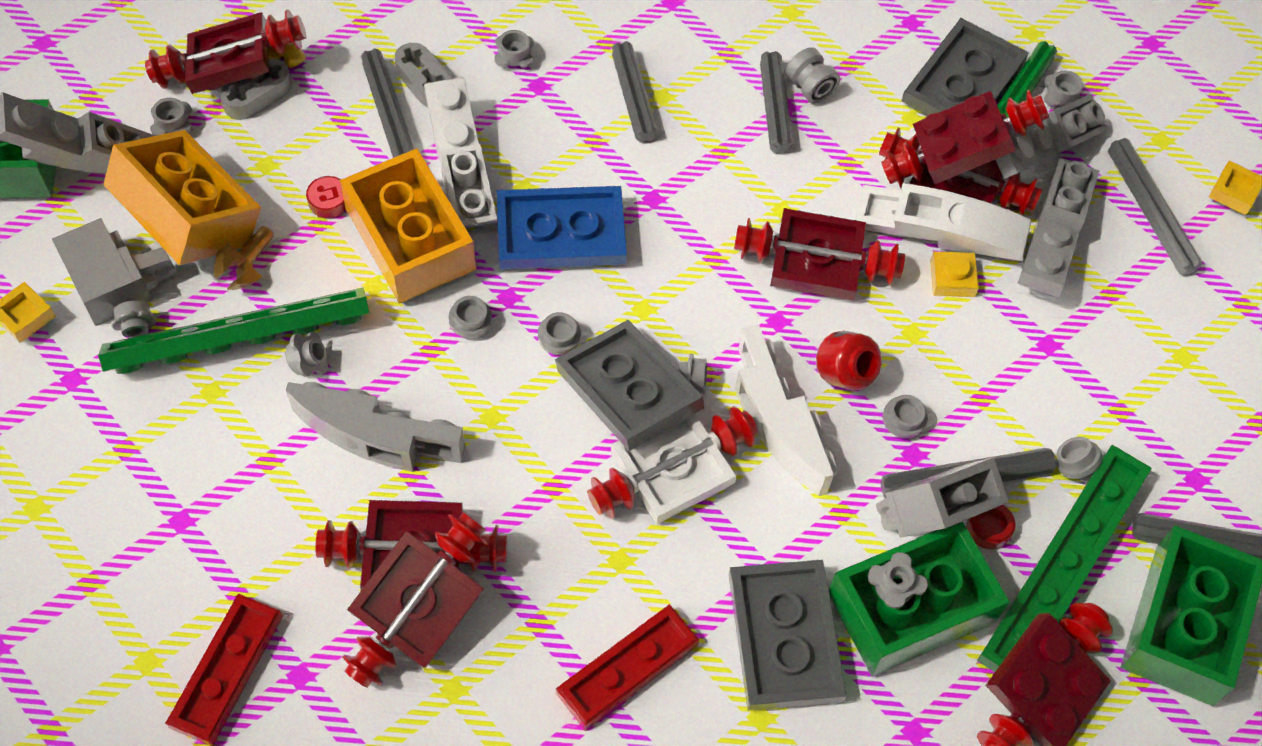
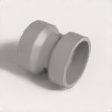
(813, 75)

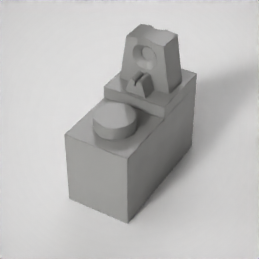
(106, 271)
(943, 499)

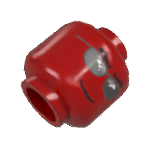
(849, 360)

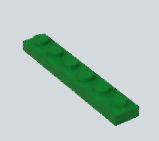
(219, 334)
(1071, 551)

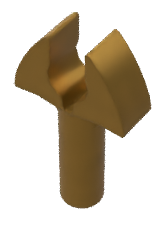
(228, 256)

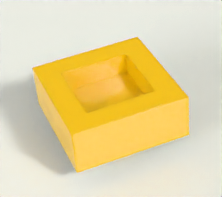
(1237, 187)
(954, 274)
(24, 312)

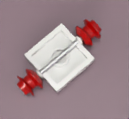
(674, 467)

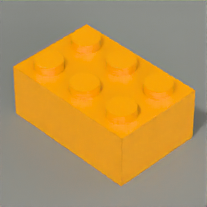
(181, 195)
(408, 225)

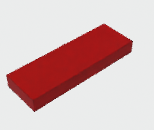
(627, 667)
(224, 670)

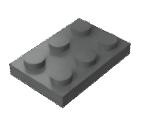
(962, 67)
(629, 384)
(786, 635)

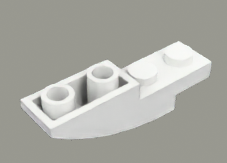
(460, 152)
(944, 217)
(782, 423)

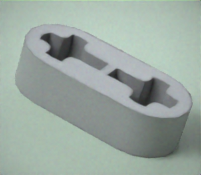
(413, 77)
(257, 91)

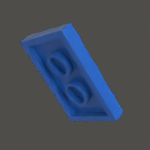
(561, 227)

